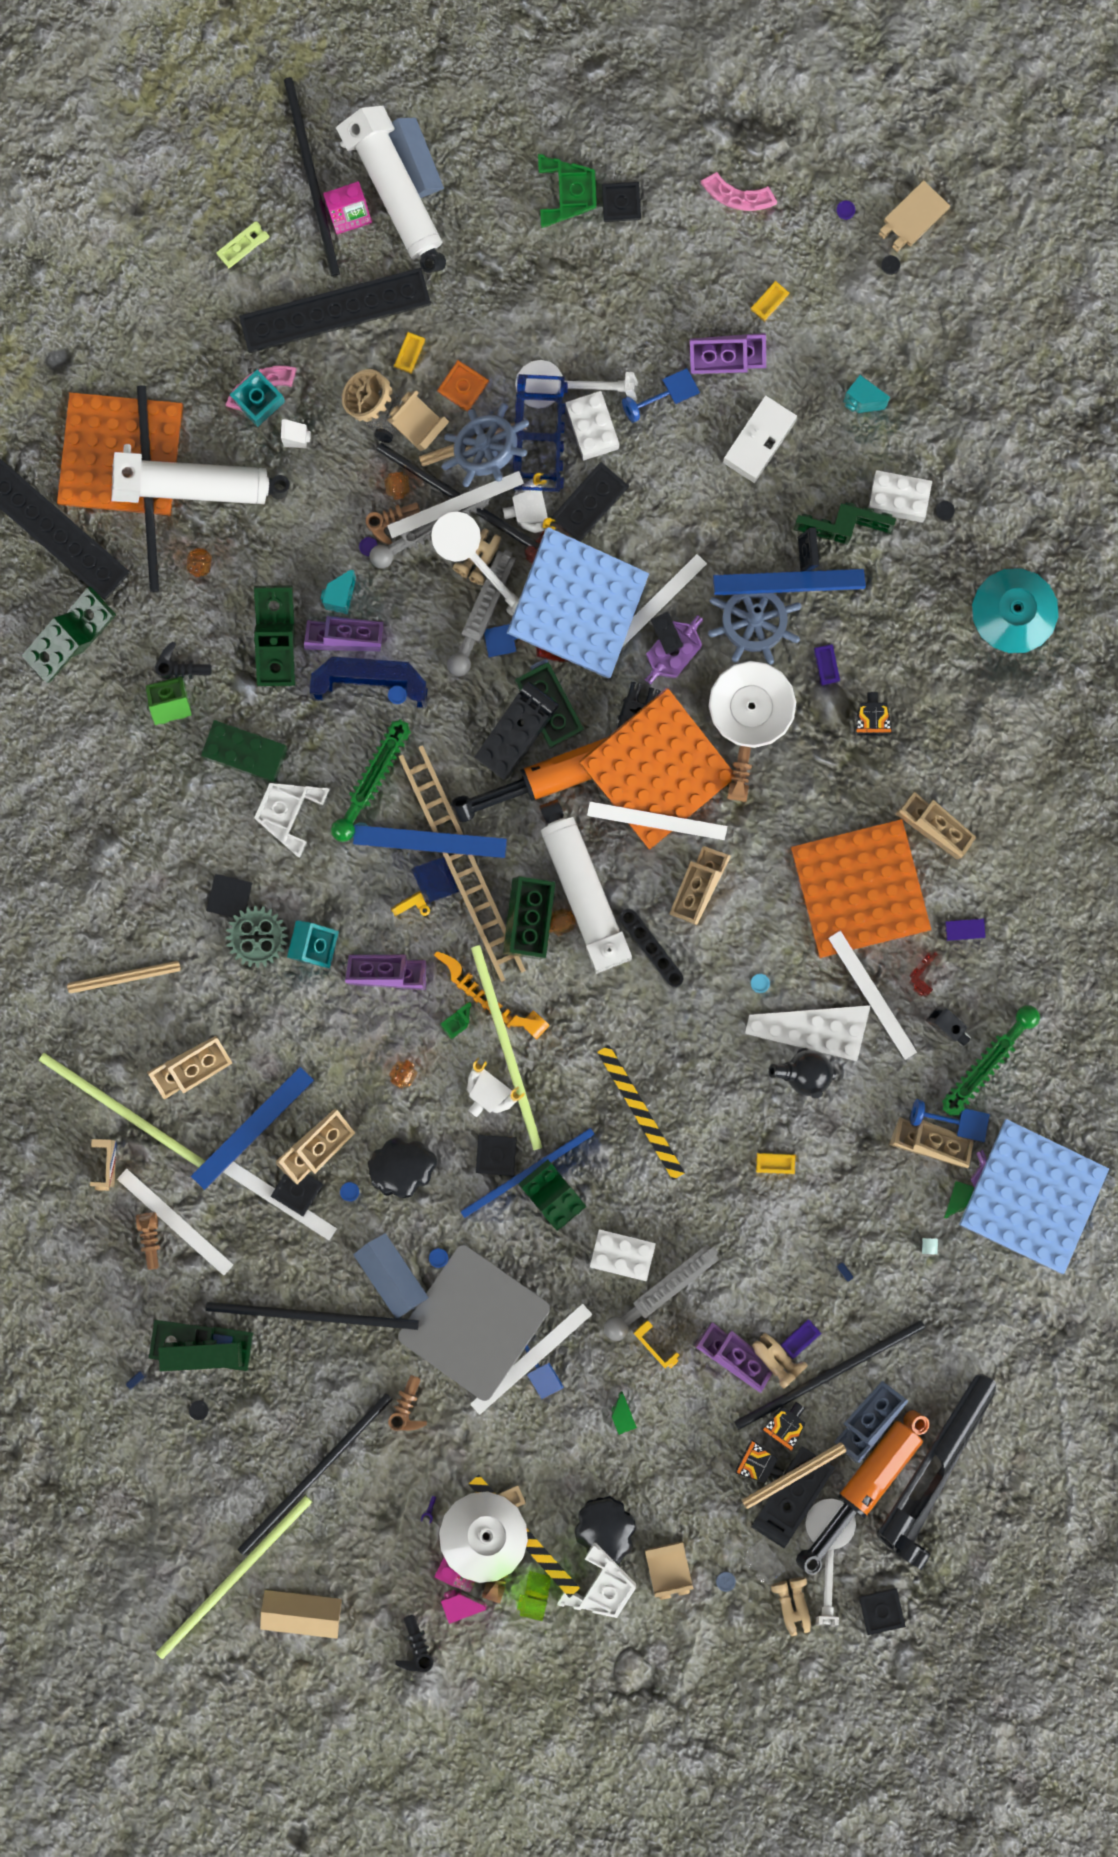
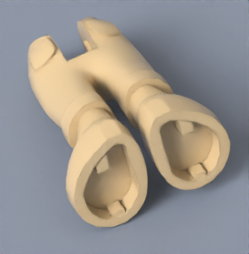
(488, 551)
(769, 1351)
(789, 1615)

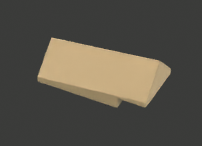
(936, 825)
(699, 885)
(190, 1068)
(932, 1142)
(315, 1147)
(300, 1614)

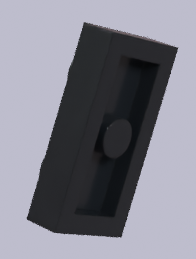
(667, 633)

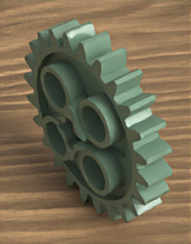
(256, 918)

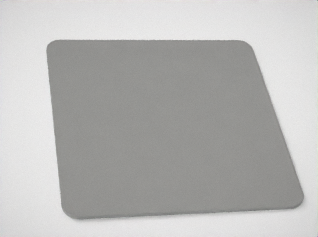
(474, 1322)

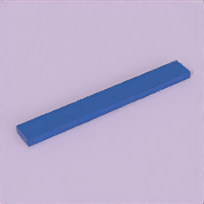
(789, 582)
(430, 841)
(251, 1128)
(518, 1178)

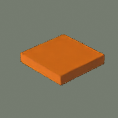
(463, 386)

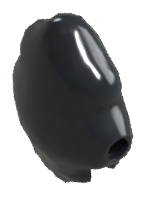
(401, 1167)
(607, 1525)

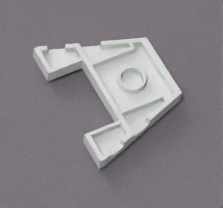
(280, 810)
(608, 1591)

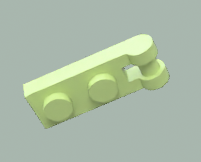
(242, 245)

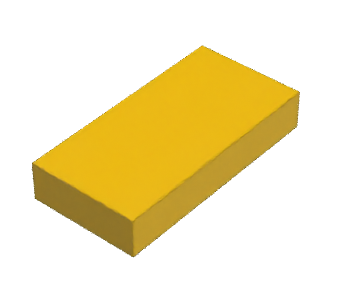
(769, 301)
(409, 352)
(775, 1163)

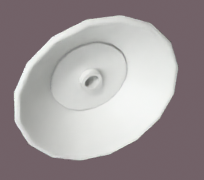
(758, 685)
(463, 1537)

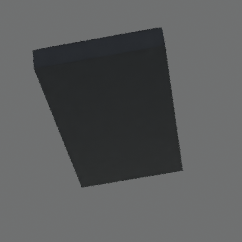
(590, 502)

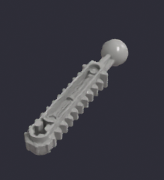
(382, 555)
(459, 663)
(617, 1327)

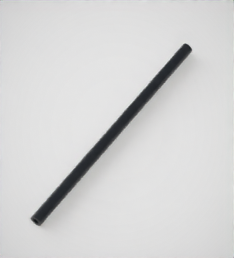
(311, 176)
(452, 493)
(148, 501)
(312, 1315)
(829, 1375)
(314, 1474)

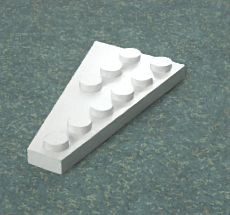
(824, 1030)

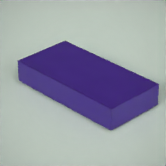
(826, 664)
(965, 929)
(800, 1339)

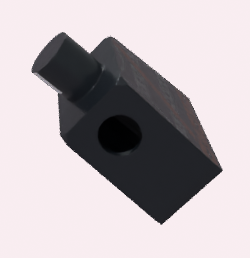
(943, 1020)

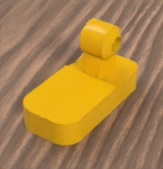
(415, 899)

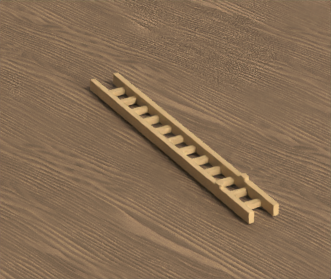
(449, 859)

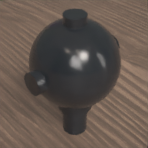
(807, 1072)

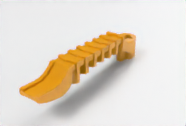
(532, 1023)

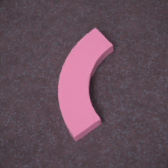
(735, 198)
(275, 375)

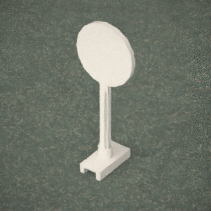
(546, 368)
(456, 539)
(816, 1521)

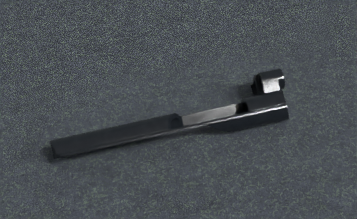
(909, 1516)

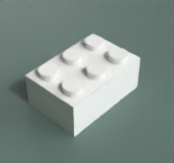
(592, 425)
(900, 496)
(622, 1255)

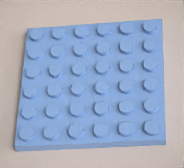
(578, 603)
(1034, 1196)

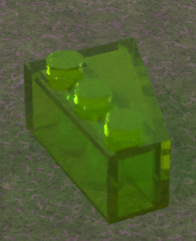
(535, 1596)

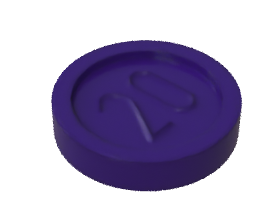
(845, 210)
(367, 545)

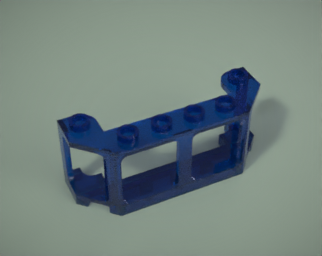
(521, 396)
(369, 673)

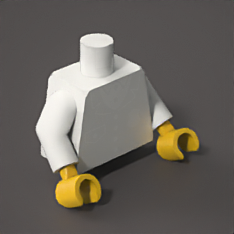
(530, 508)
(489, 1092)

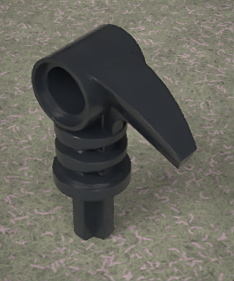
(180, 669)
(418, 1643)

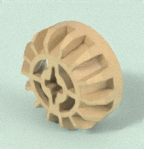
(361, 395)

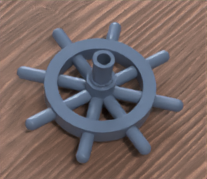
(485, 445)
(754, 621)

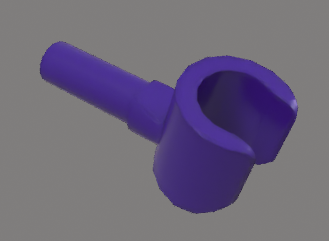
(429, 1509)

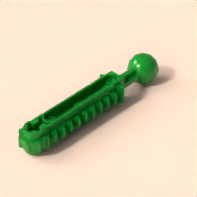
(343, 828)
(1027, 1018)

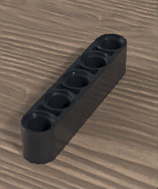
(650, 939)

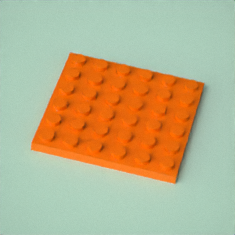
(98, 429)
(658, 765)
(861, 887)

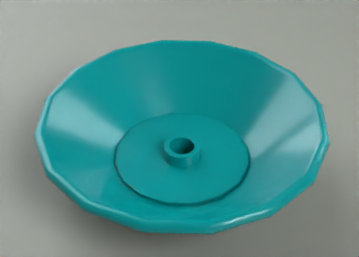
(1012, 629)

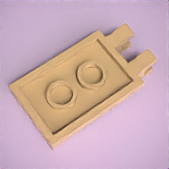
(914, 215)

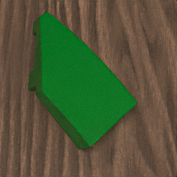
(457, 1022)
(959, 1198)
(622, 1416)

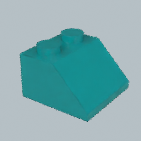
(865, 397)
(257, 398)
(339, 593)
(312, 944)

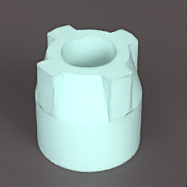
(929, 1246)

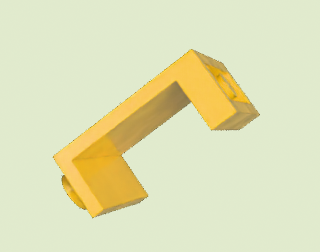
(640, 1331)

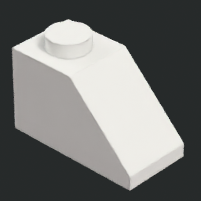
(294, 434)

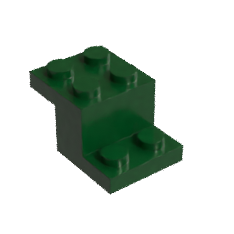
(552, 1195)

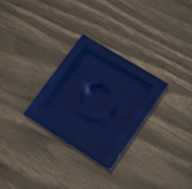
(435, 880)

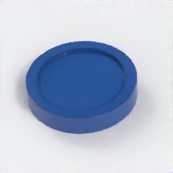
(397, 694)
(349, 1191)
(438, 1258)

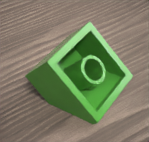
(168, 700)

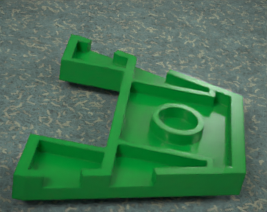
(576, 190)

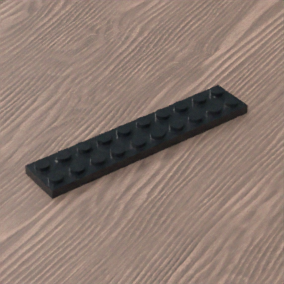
(335, 310)
(59, 534)

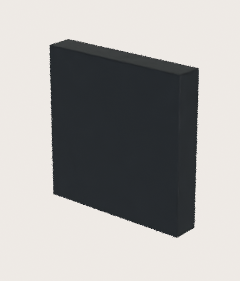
(621, 201)
(808, 550)
(229, 896)
(496, 1155)
(297, 1196)
(882, 1611)

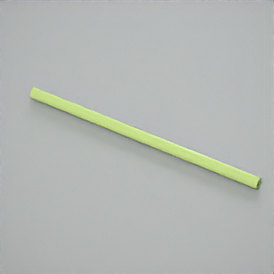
(506, 1046)
(121, 1110)
(234, 1577)

